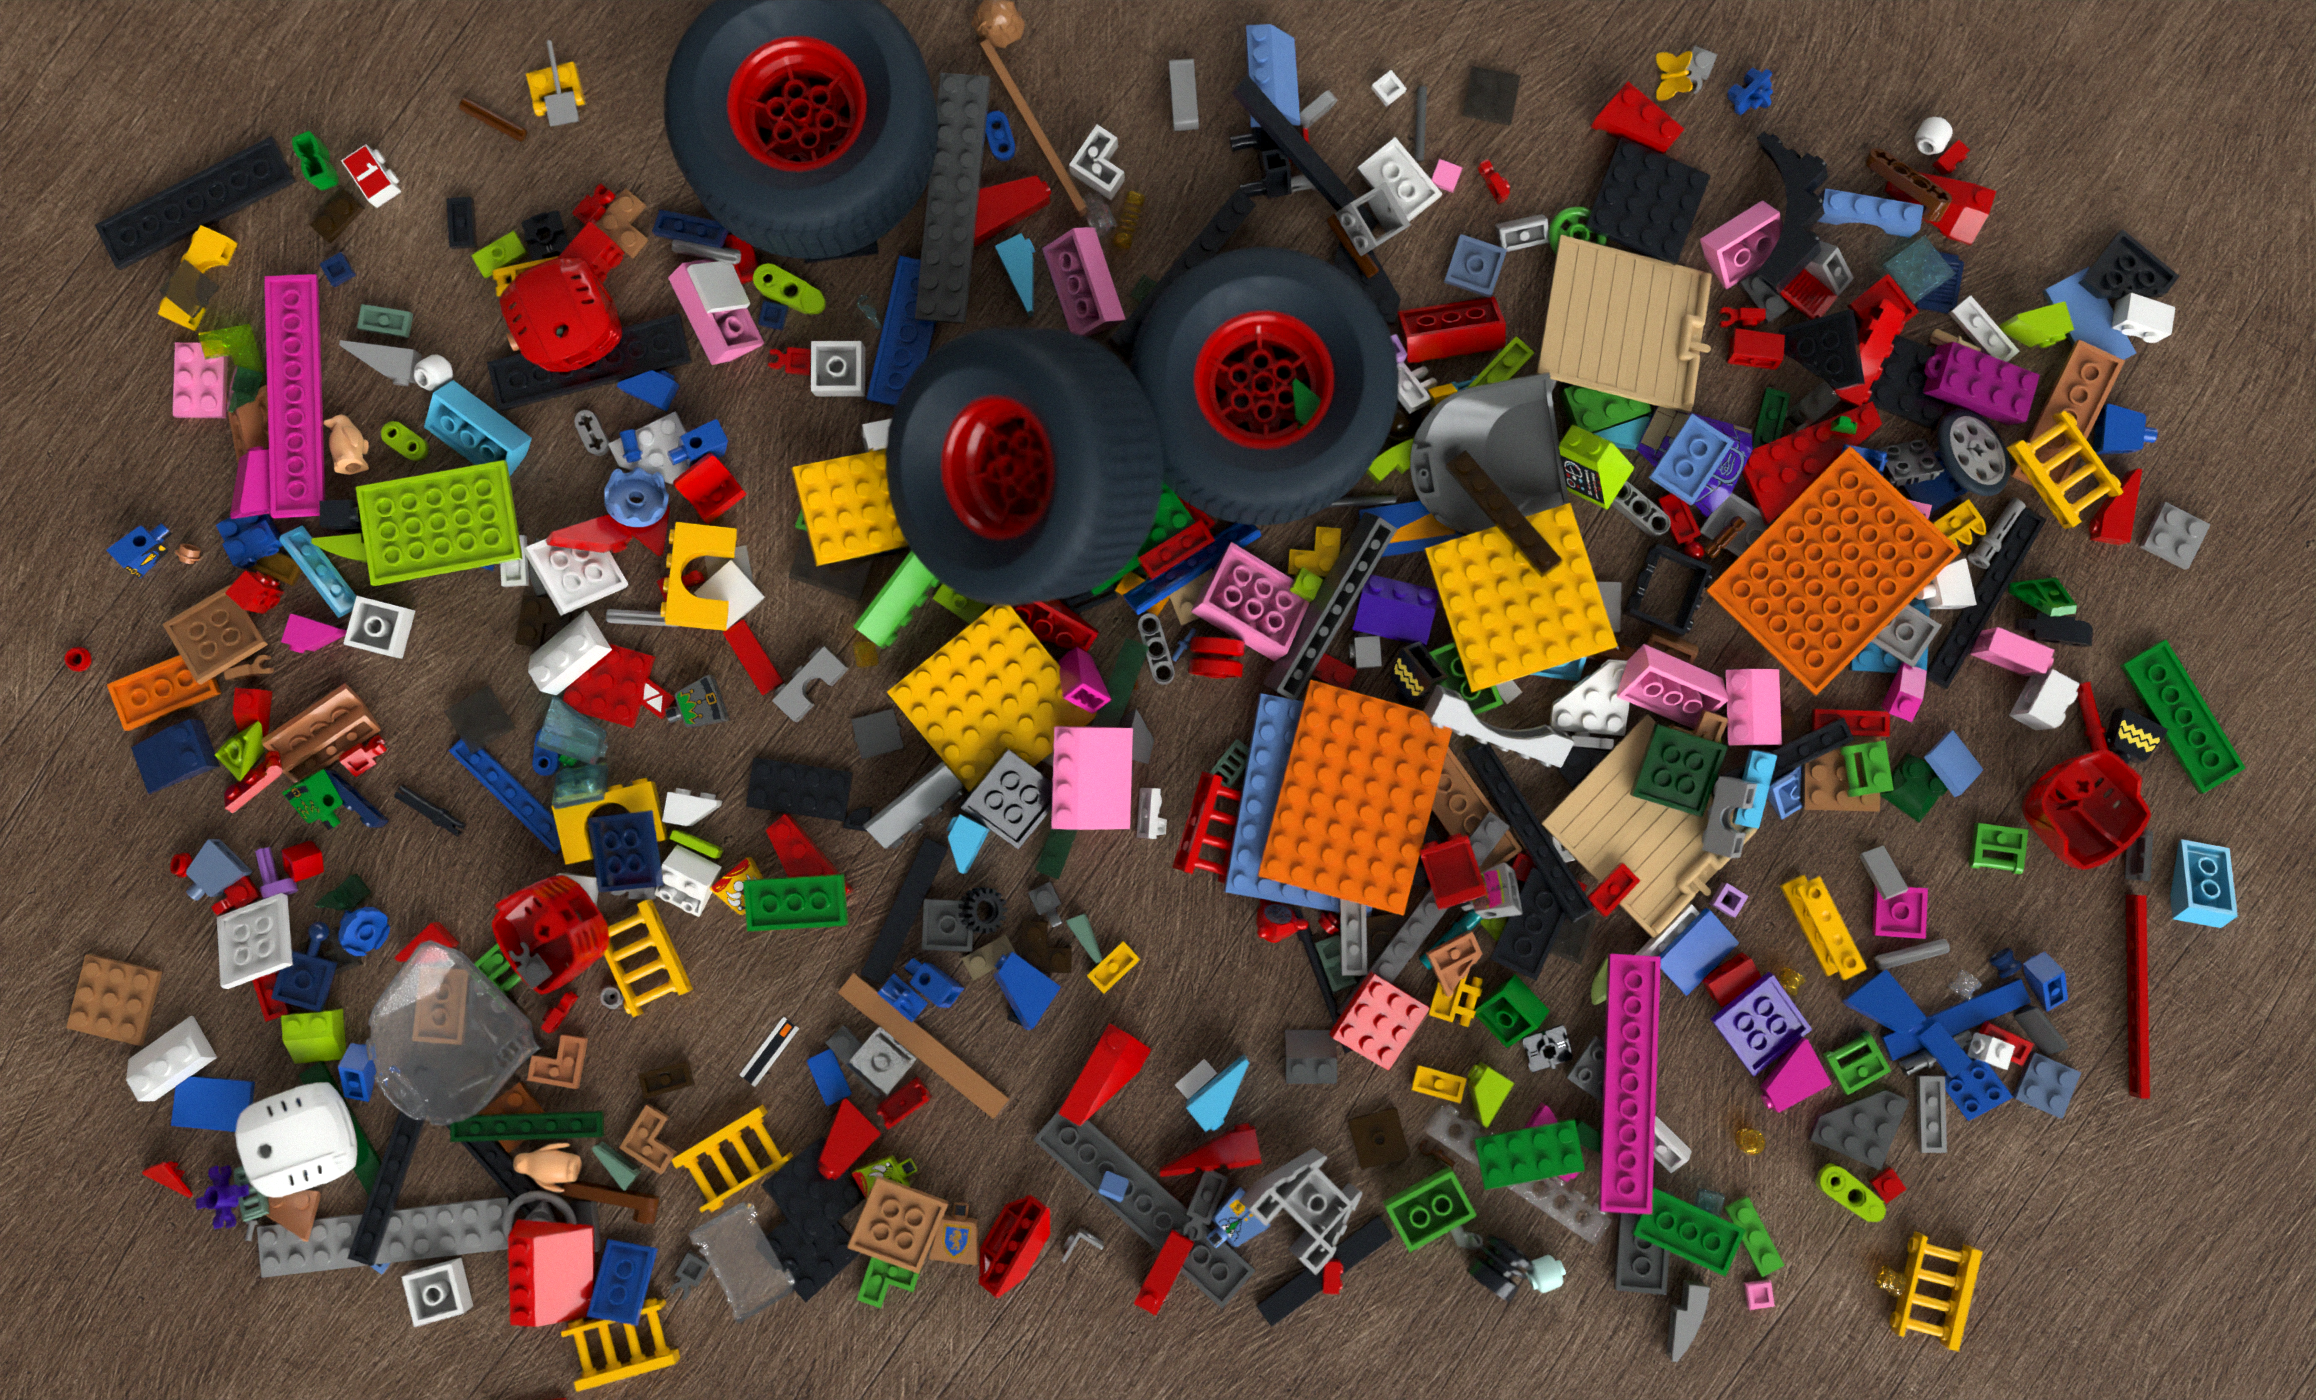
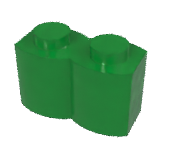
(315, 160)

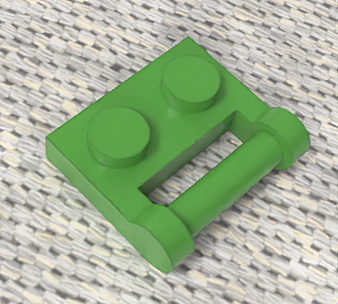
(1874, 768)
(2002, 840)
(494, 965)
(1860, 1070)

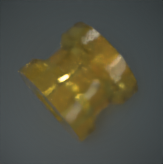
(1791, 981)
(1745, 1137)
(1890, 1280)

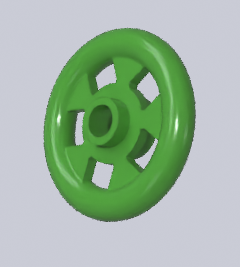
(1572, 216)

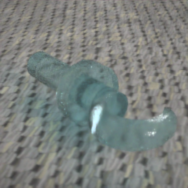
(869, 312)

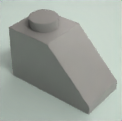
(1830, 268)

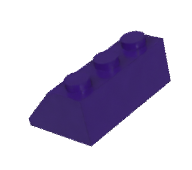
(1395, 610)

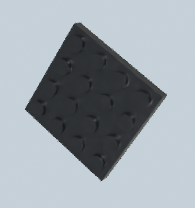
(1647, 201)

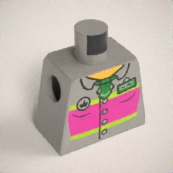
(1502, 893)

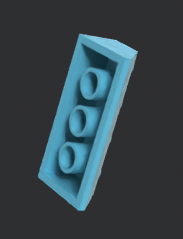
(475, 428)

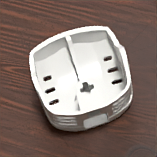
(296, 1139)

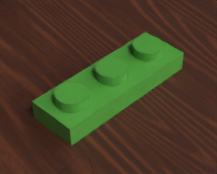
(1755, 1237)

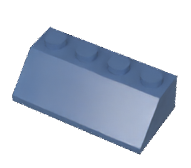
(1273, 68)

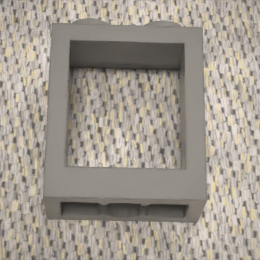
(1391, 221)

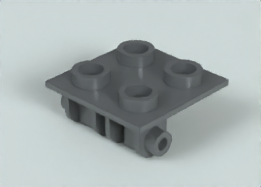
(1911, 463)
(1589, 1069)

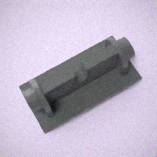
(2139, 858)

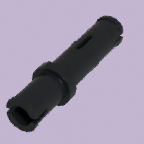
(438, 815)

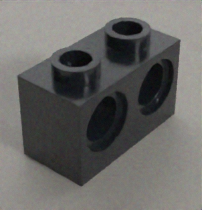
(340, 515)

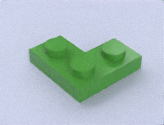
(879, 1277)

